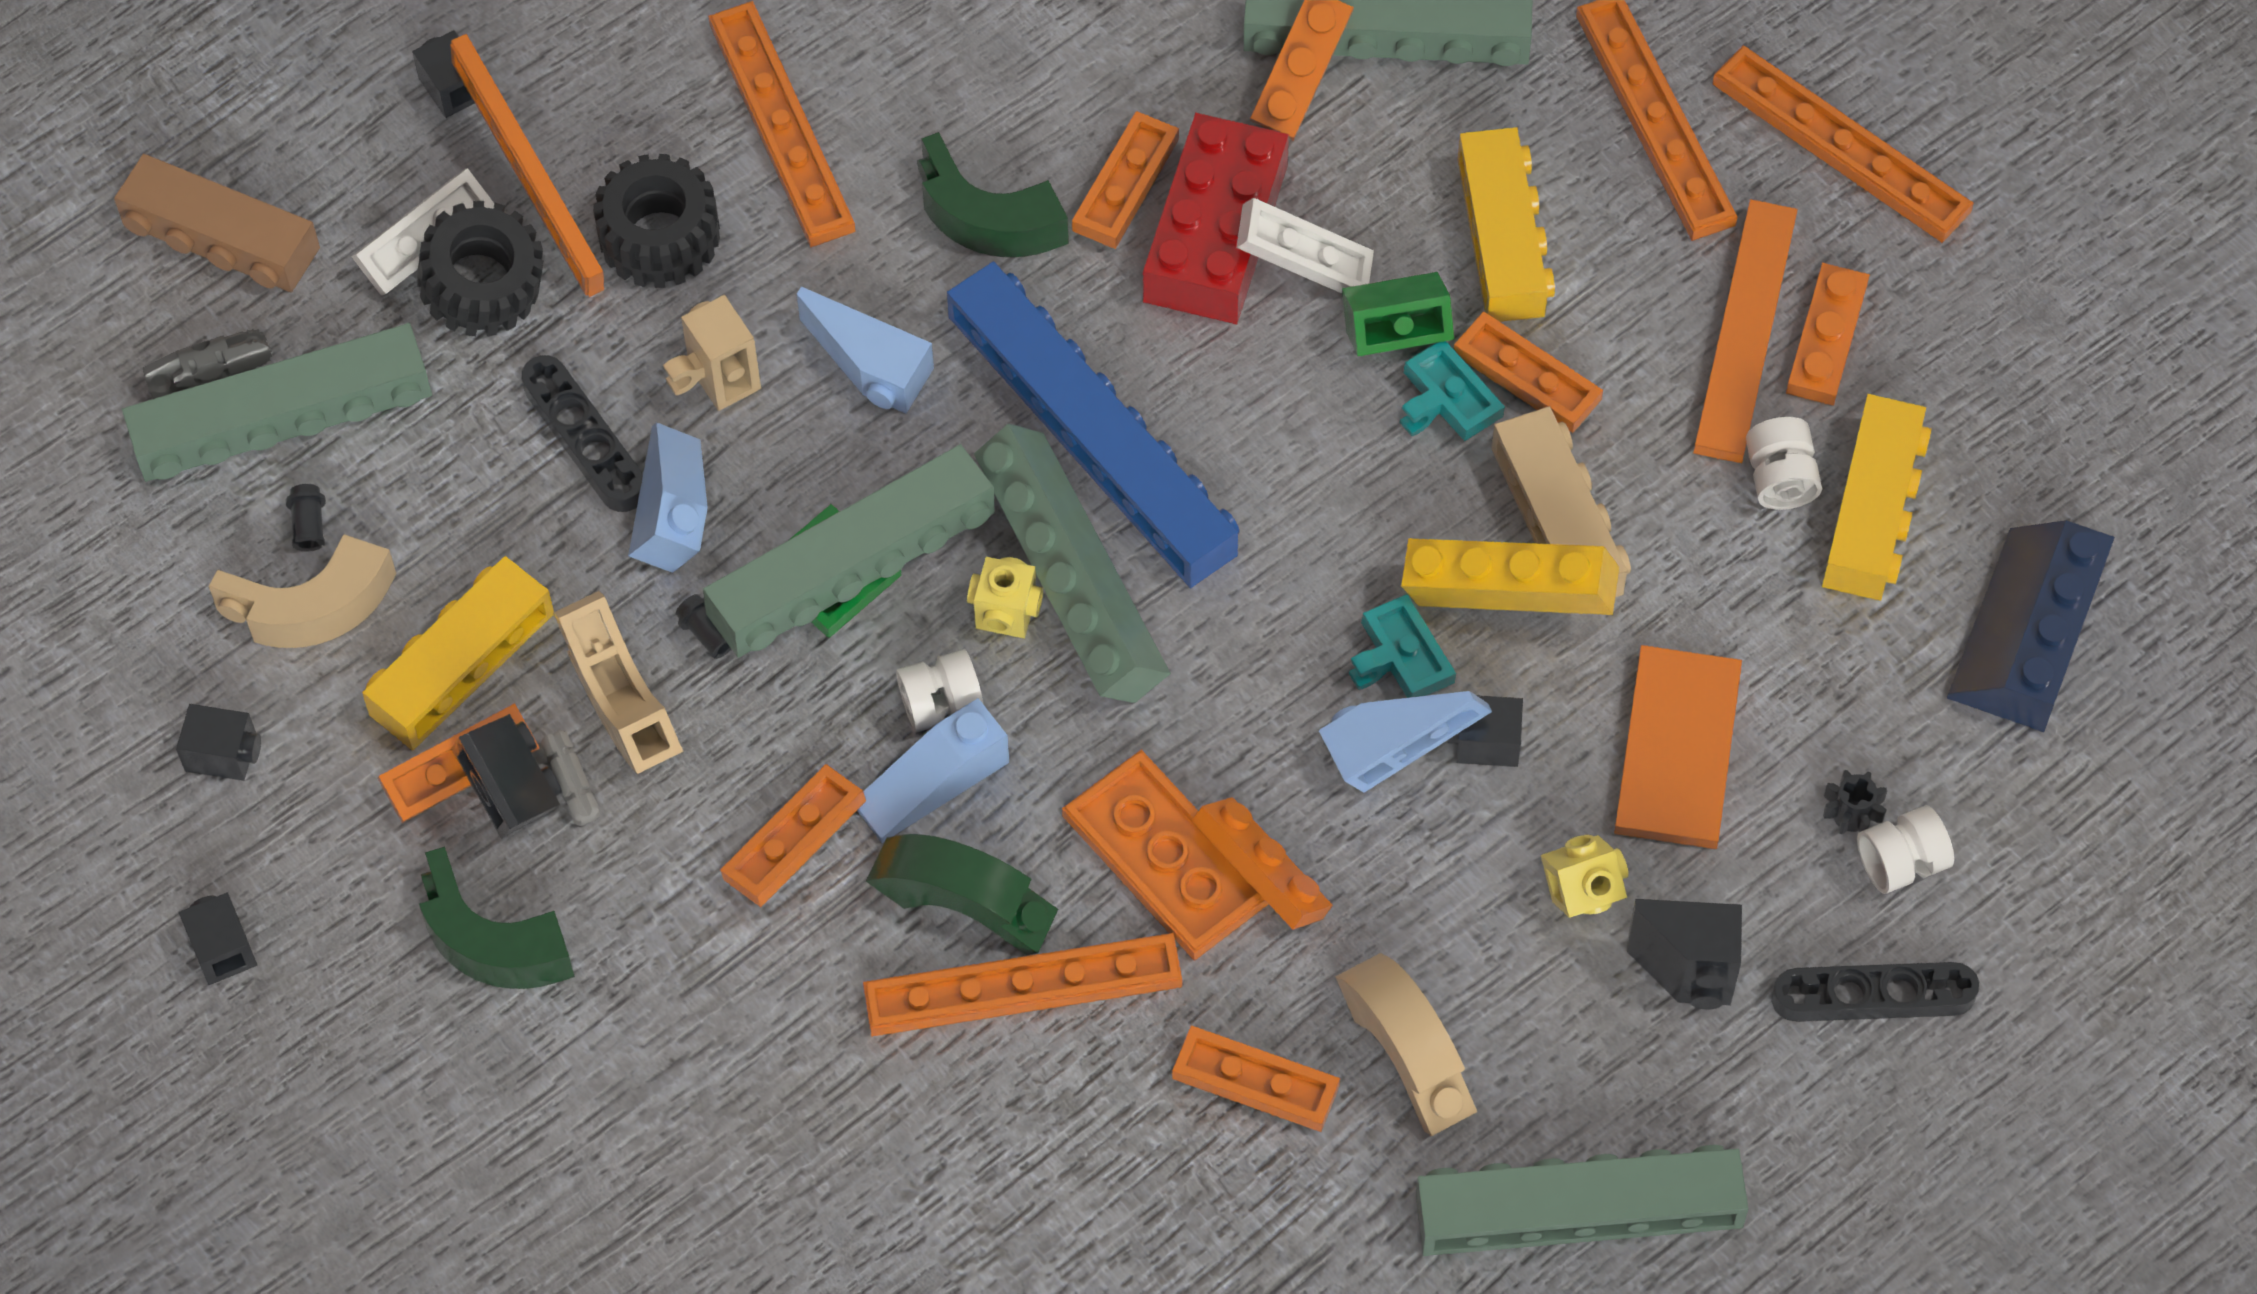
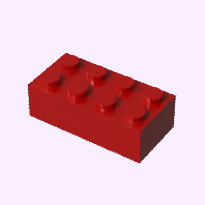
(1195, 244)

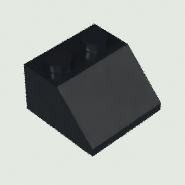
(506, 774)
(1689, 948)

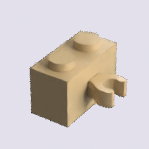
(718, 355)

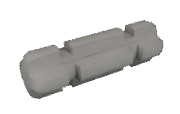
(570, 778)

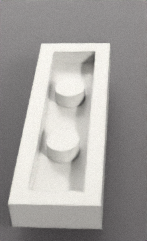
(1302, 247)
(397, 249)

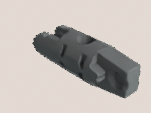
(207, 362)

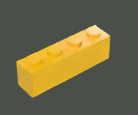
(1503, 224)
(1875, 498)
(1510, 576)
(457, 652)

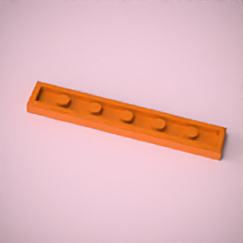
(1657, 117)
(782, 124)
(1843, 143)
(527, 166)
(1745, 331)
(1022, 984)

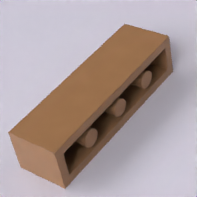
(217, 223)

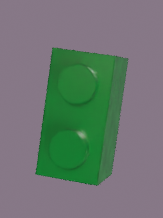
(1398, 313)

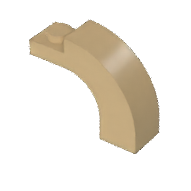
(315, 610)
(614, 685)
(1413, 1036)

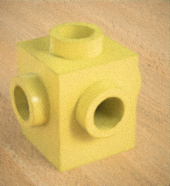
(1005, 596)
(1585, 875)

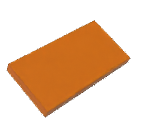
(1678, 747)
(1153, 846)

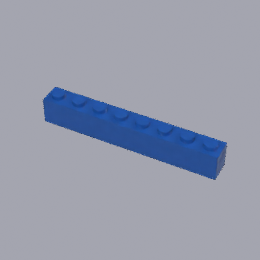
(1094, 424)

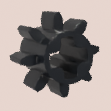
(1859, 789)

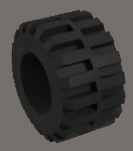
(649, 189)
(480, 233)

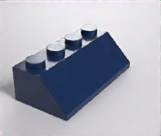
(2031, 621)

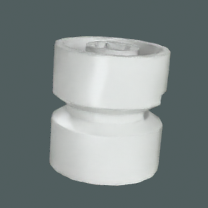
(1783, 463)
(951, 675)
(1912, 846)

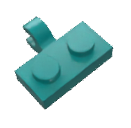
(1449, 390)
(1404, 648)

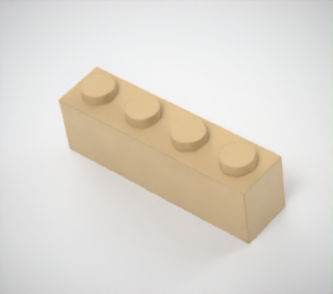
(1552, 487)

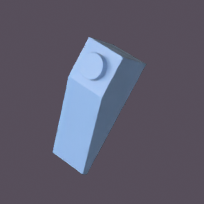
(875, 356)
(670, 501)
(1387, 735)
(936, 770)

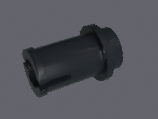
(305, 506)
(693, 617)

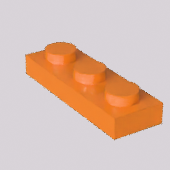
(1301, 65)
(1125, 180)
(1827, 334)
(1527, 371)
(433, 774)
(793, 835)
(1262, 862)
(1256, 1078)

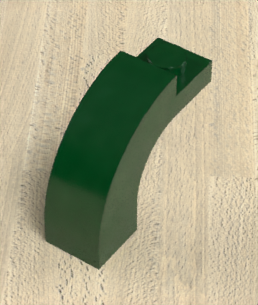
(984, 221)
(951, 875)
(491, 952)

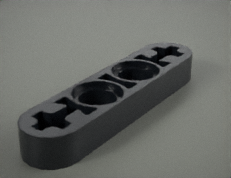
(581, 434)
(1876, 1000)

